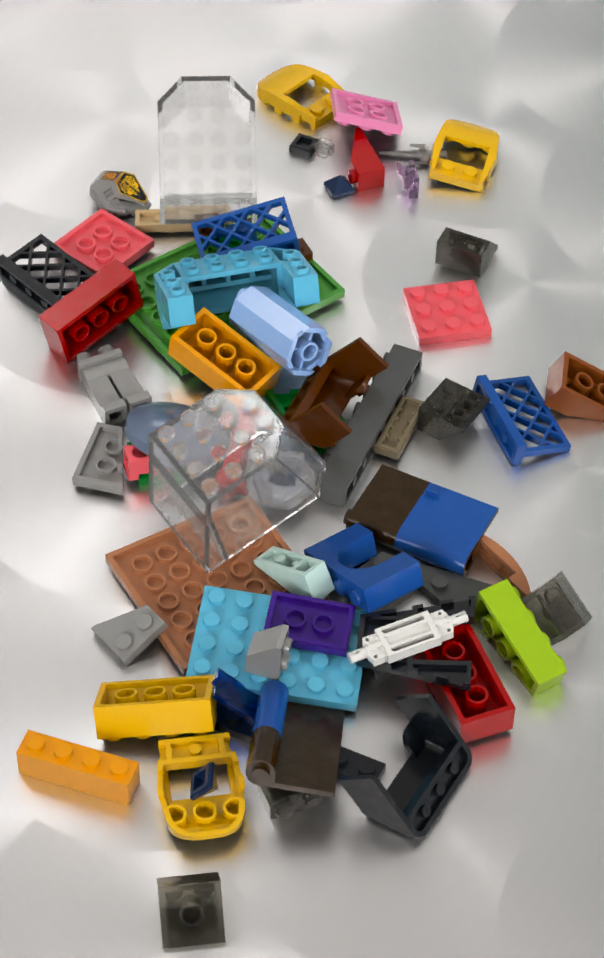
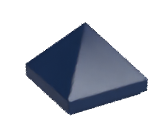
(339, 186)
(203, 781)

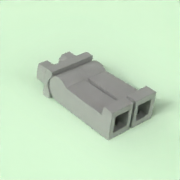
(110, 384)

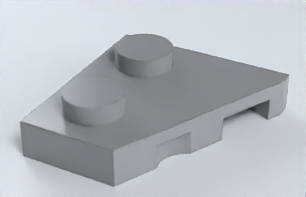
(130, 632)

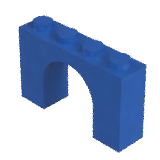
(370, 586)

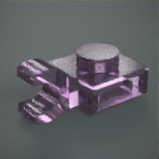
(409, 179)

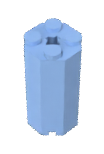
(280, 330)

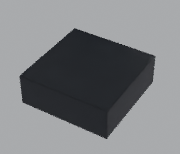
(303, 146)

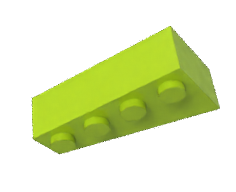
(518, 637)

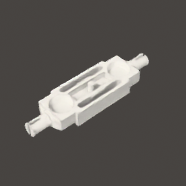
(407, 637)

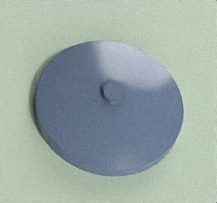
(147, 418)

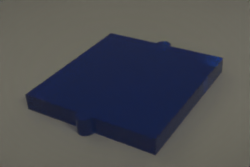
(234, 695)

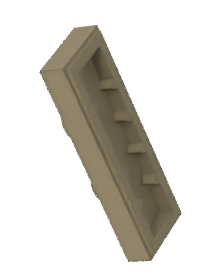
(399, 428)

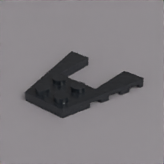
(441, 672)

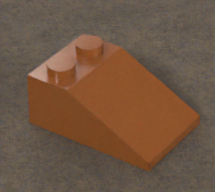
(575, 388)

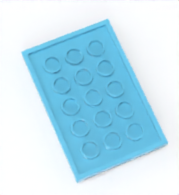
(224, 636)

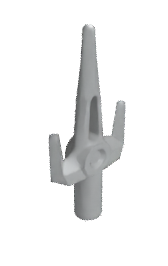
(422, 154)

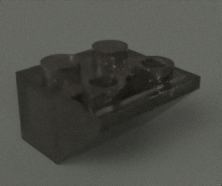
(464, 252)
(449, 410)

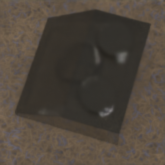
(557, 608)
(190, 910)

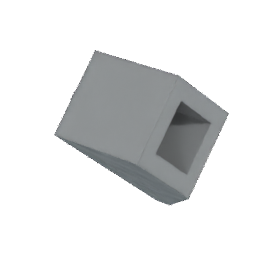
(269, 652)

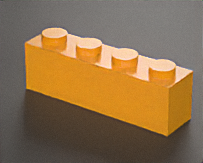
(78, 767)

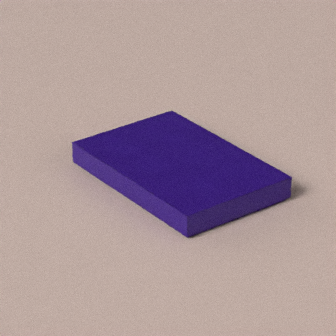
(312, 622)

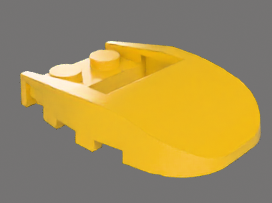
(285, 80)
(469, 136)
(206, 816)

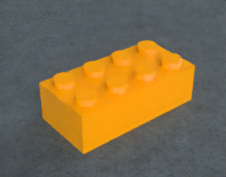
(222, 356)

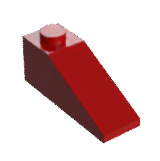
(365, 167)

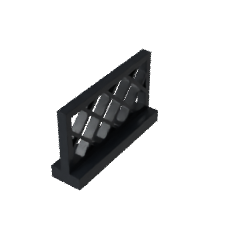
(32, 286)

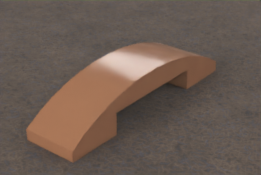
(502, 564)

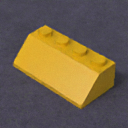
(155, 707)

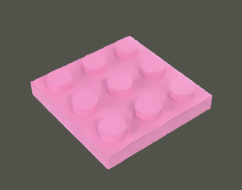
(366, 112)

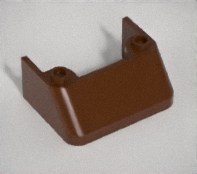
(328, 391)

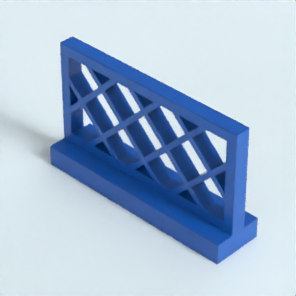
(285, 241)
(502, 420)

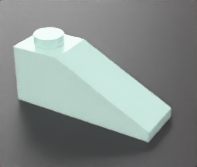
(296, 572)

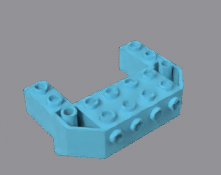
(216, 279)

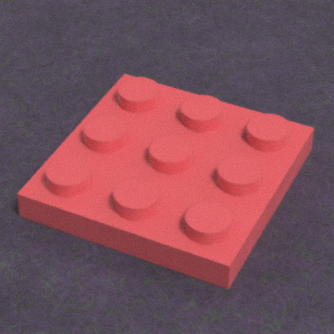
(102, 240)
(446, 312)

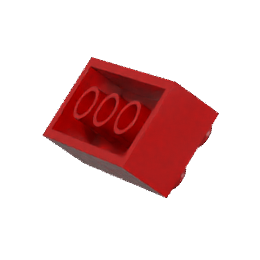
(91, 310)
(484, 708)

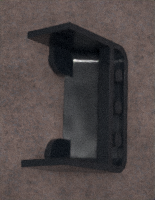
(427, 778)

